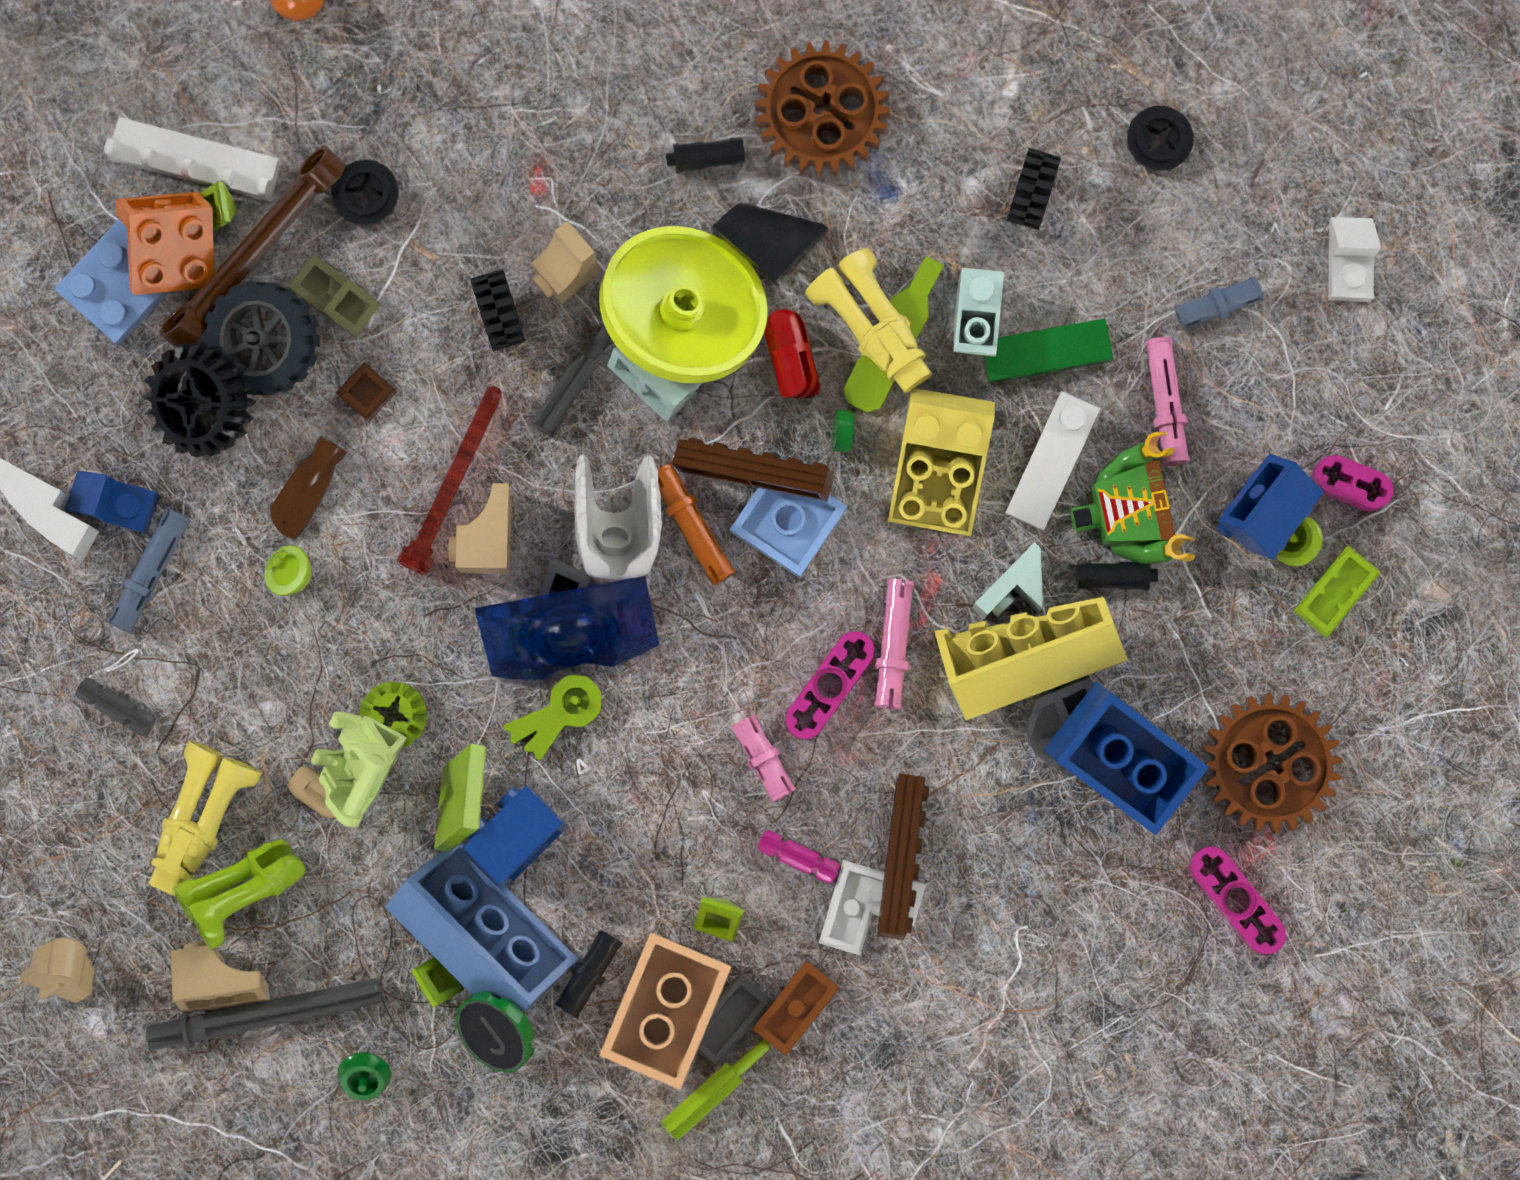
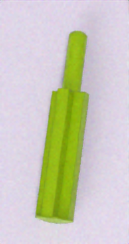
(711, 1093)

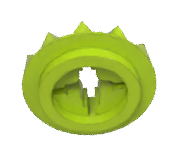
(411, 706)

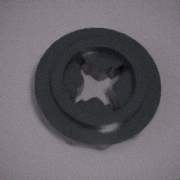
(1158, 120)
(352, 180)

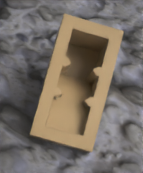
(565, 264)
(486, 541)
(206, 983)

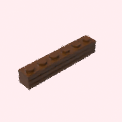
(753, 470)
(901, 856)

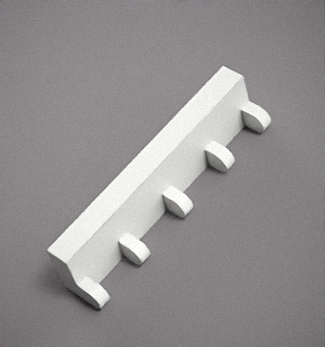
(193, 158)

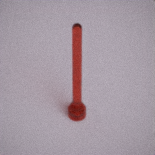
(419, 552)

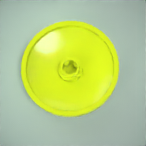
(683, 304)

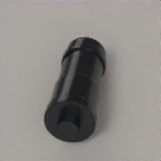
(707, 154)
(1115, 576)

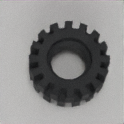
(1033, 188)
(497, 310)

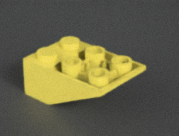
(941, 461)

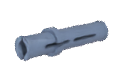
(144, 578)

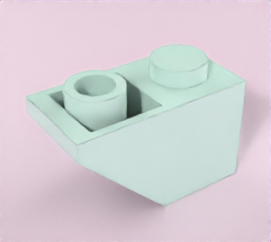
(978, 311)

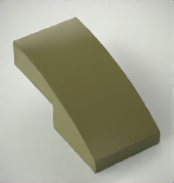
(334, 295)

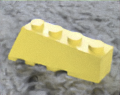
(1028, 654)

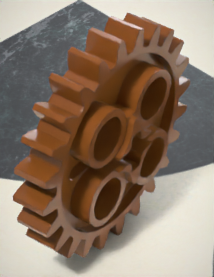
(844, 80)
(1291, 796)

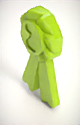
(573, 703)

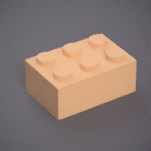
(665, 1011)

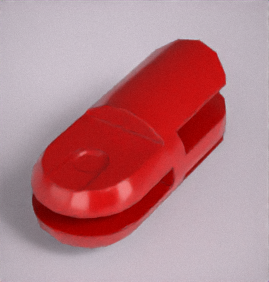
(791, 355)

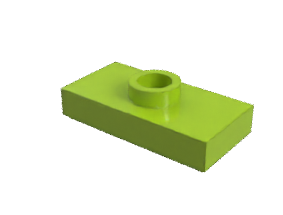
(1336, 591)

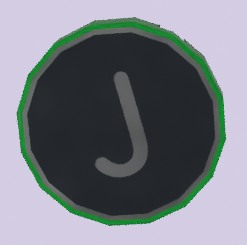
(495, 1031)

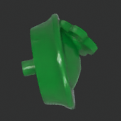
(364, 1075)

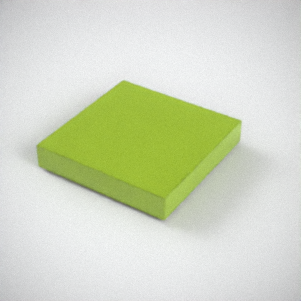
(460, 797)

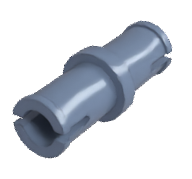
(1219, 303)

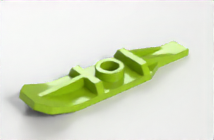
(867, 383)

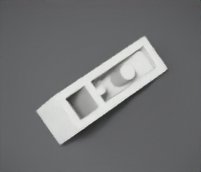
(1052, 460)

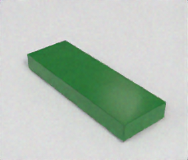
(1049, 351)

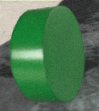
(842, 431)

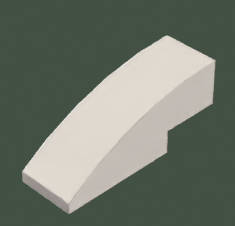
(44, 510)

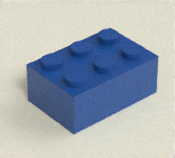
(1126, 758)

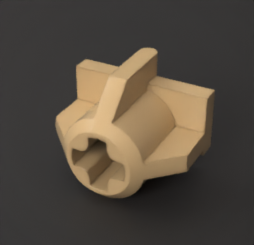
(61, 970)

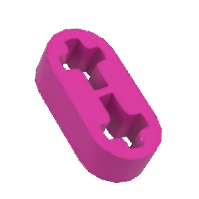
(1357, 474)

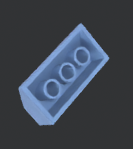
(480, 930)

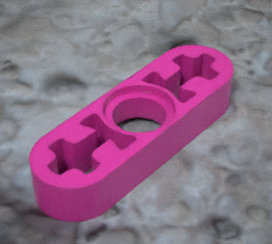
(839, 653)
(1249, 932)

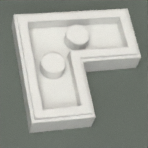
(852, 905)

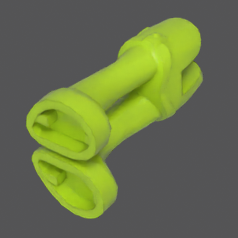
(271, 870)

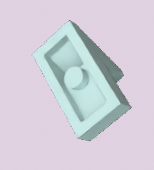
(1023, 578)

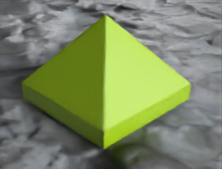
(222, 203)
(718, 918)
(436, 982)

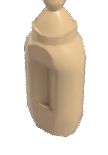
(308, 789)

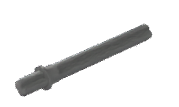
(263, 1014)

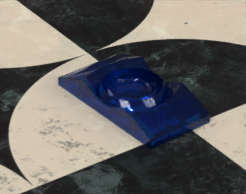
(568, 629)

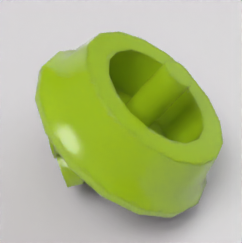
(1302, 545)
(287, 571)

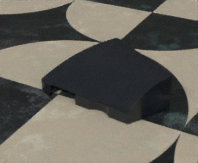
(768, 237)

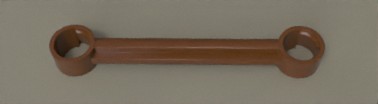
(314, 177)

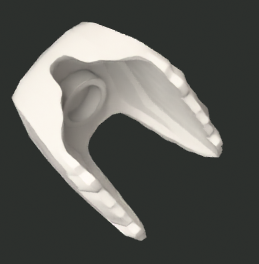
(620, 542)

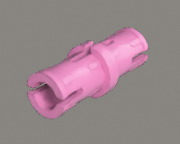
(763, 758)

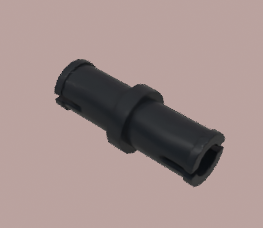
(588, 973)

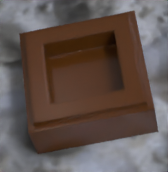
(366, 392)

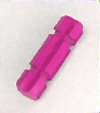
(798, 857)

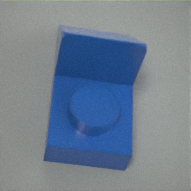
(112, 501)

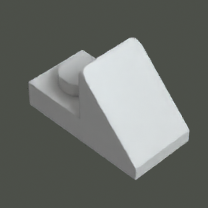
(1351, 259)

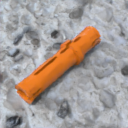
(693, 526)

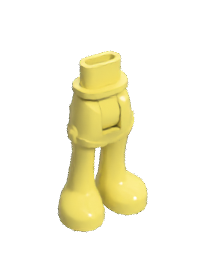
(890, 341)
(186, 842)

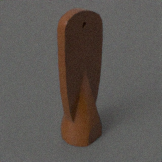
(306, 489)

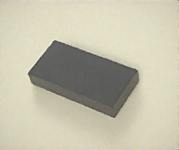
(732, 1017)

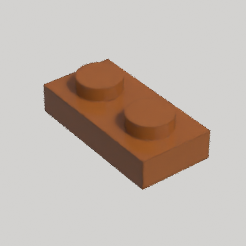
(796, 1008)

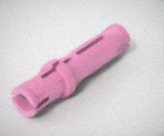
(1167, 400)
(894, 644)

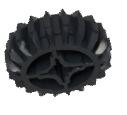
(209, 379)

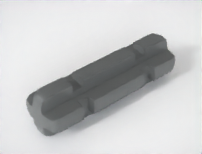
(115, 706)

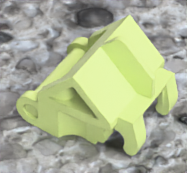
(358, 770)

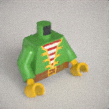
(1133, 507)

